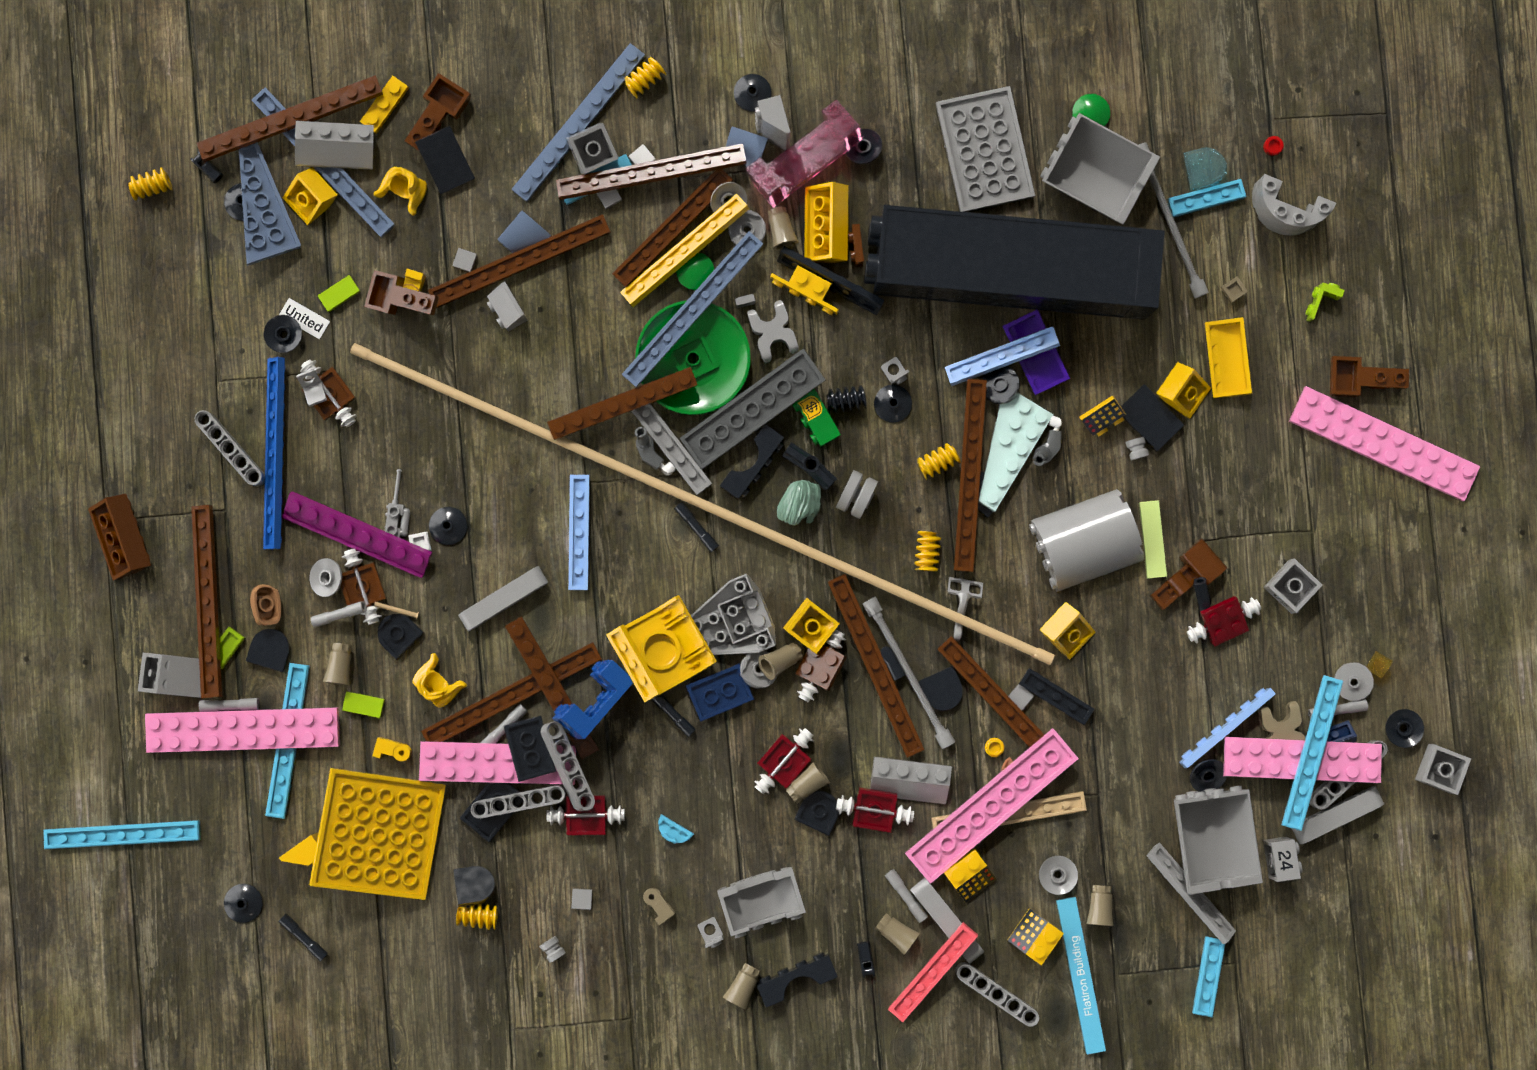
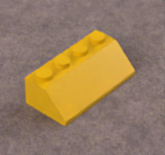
(826, 223)

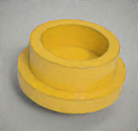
(994, 747)

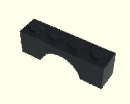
(737, 482)
(819, 969)

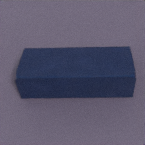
(1342, 733)

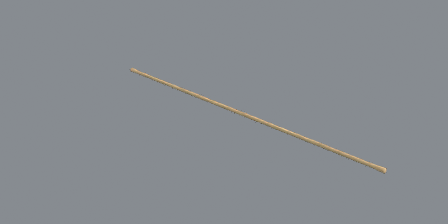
(1037, 653)

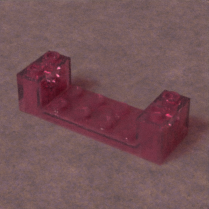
(807, 156)

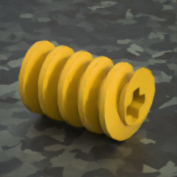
(644, 76)
(149, 184)
(938, 460)
(927, 551)
(478, 915)

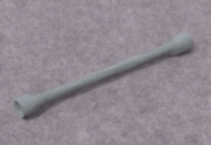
(1197, 285)
(943, 735)

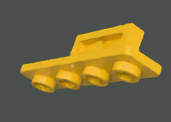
(808, 286)

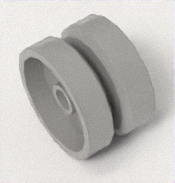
(856, 494)

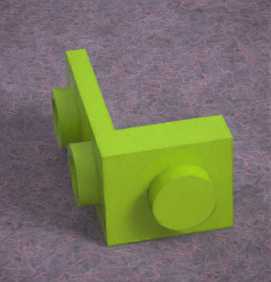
(1329, 290)

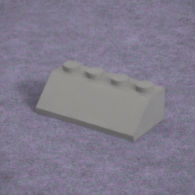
(772, 122)
(334, 145)
(911, 779)

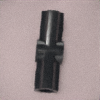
(800, 457)

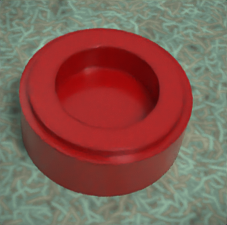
(1273, 145)

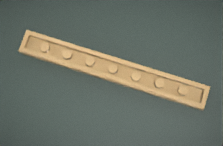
(1040, 808)

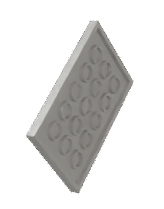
(985, 149)

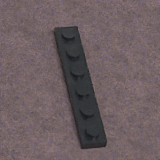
(839, 284)

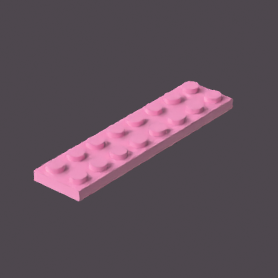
(1281, 757)
(475, 763)

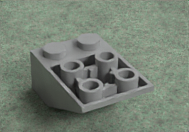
(170, 675)

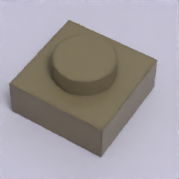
(1234, 289)

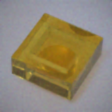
(1379, 664)

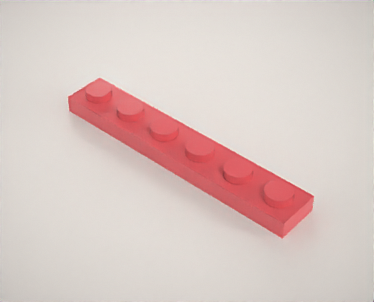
(933, 972)

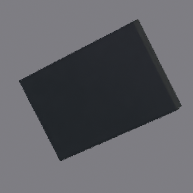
(445, 159)
(1151, 417)
(529, 749)
(490, 826)

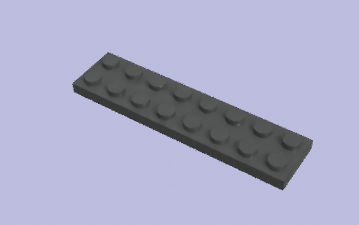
(752, 409)

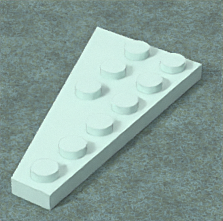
(1013, 439)

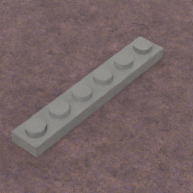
(672, 448)
(1198, 902)

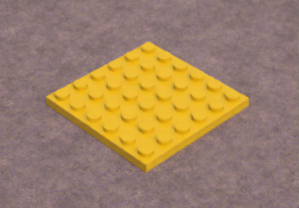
(377, 834)

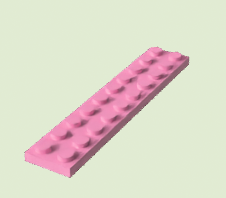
(1384, 443)
(242, 730)
(991, 805)

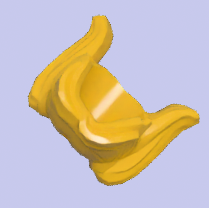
(405, 185)
(434, 686)

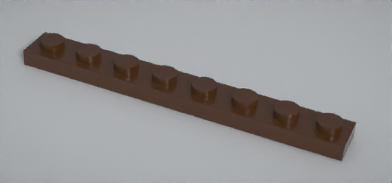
(670, 229)
(622, 403)
(545, 677)
(990, 691)

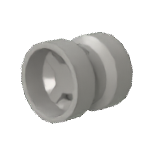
(1136, 446)
(552, 949)

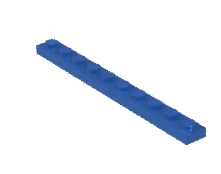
(274, 453)

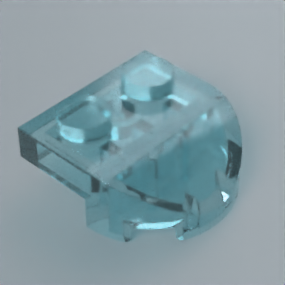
(1204, 167)

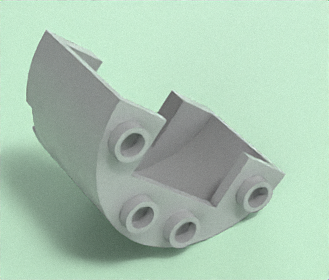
(1283, 217)
(761, 900)

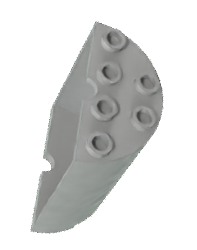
(1099, 168)
(1087, 540)
(1217, 839)

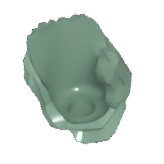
(798, 502)

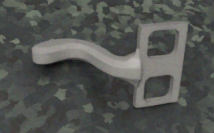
(964, 595)

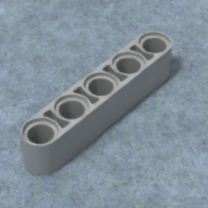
(222, 443)
(503, 598)
(575, 772)
(1342, 786)
(508, 800)
(1339, 814)
(943, 915)
(1004, 1000)

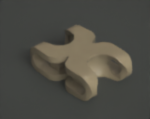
(1285, 728)

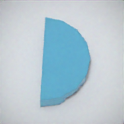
(672, 831)

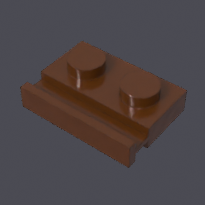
(855, 238)

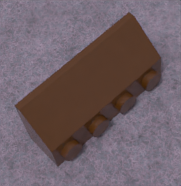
(119, 536)

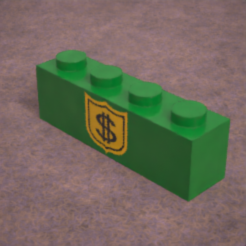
(816, 419)

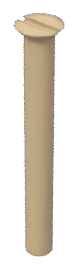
(395, 609)

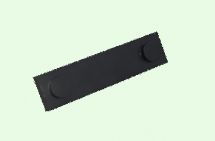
(1056, 696)

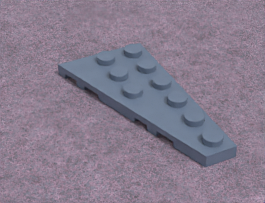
(265, 218)

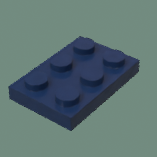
(719, 692)

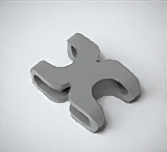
(773, 331)

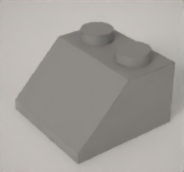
(506, 307)

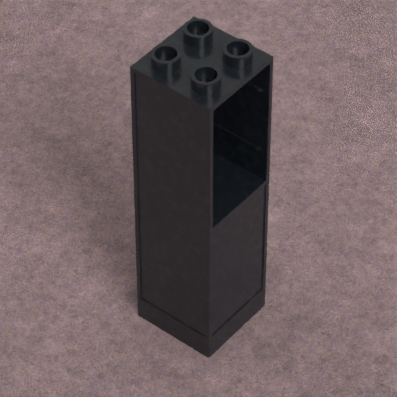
(1015, 262)

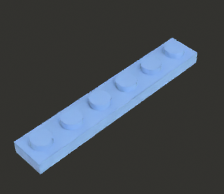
(1002, 356)
(579, 532)
(1233, 721)

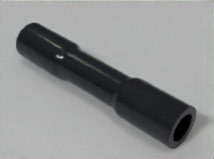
(689, 518)
(680, 721)
(311, 945)

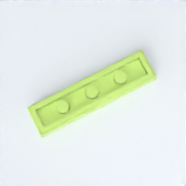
(1152, 539)

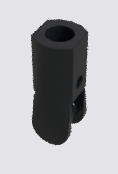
(208, 168)
(1202, 593)
(892, 663)
(865, 956)

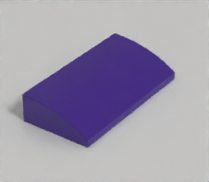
(1045, 368)

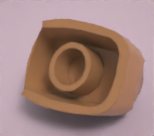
(265, 605)

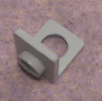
(900, 376)
(313, 389)
(714, 939)

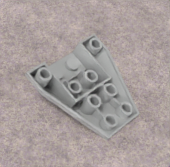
(736, 619)

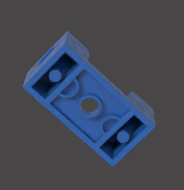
(580, 723)

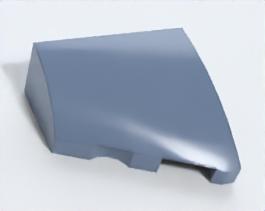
(752, 143)
(522, 233)

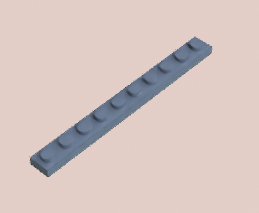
(578, 121)
(335, 176)
(692, 309)

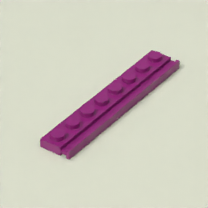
(356, 534)

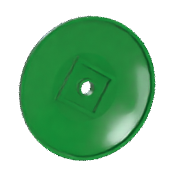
(721, 363)

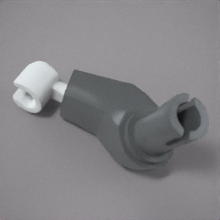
(1049, 449)
(647, 452)

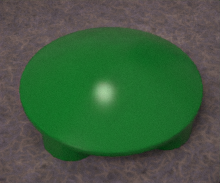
(1092, 107)
(695, 271)

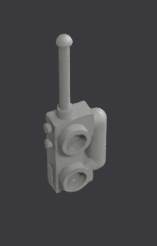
(394, 512)

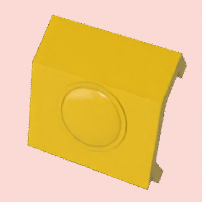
(661, 648)

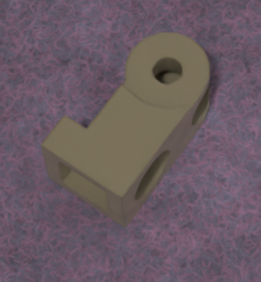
(658, 902)

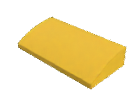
(1228, 358)

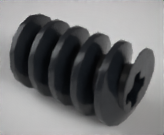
(846, 399)

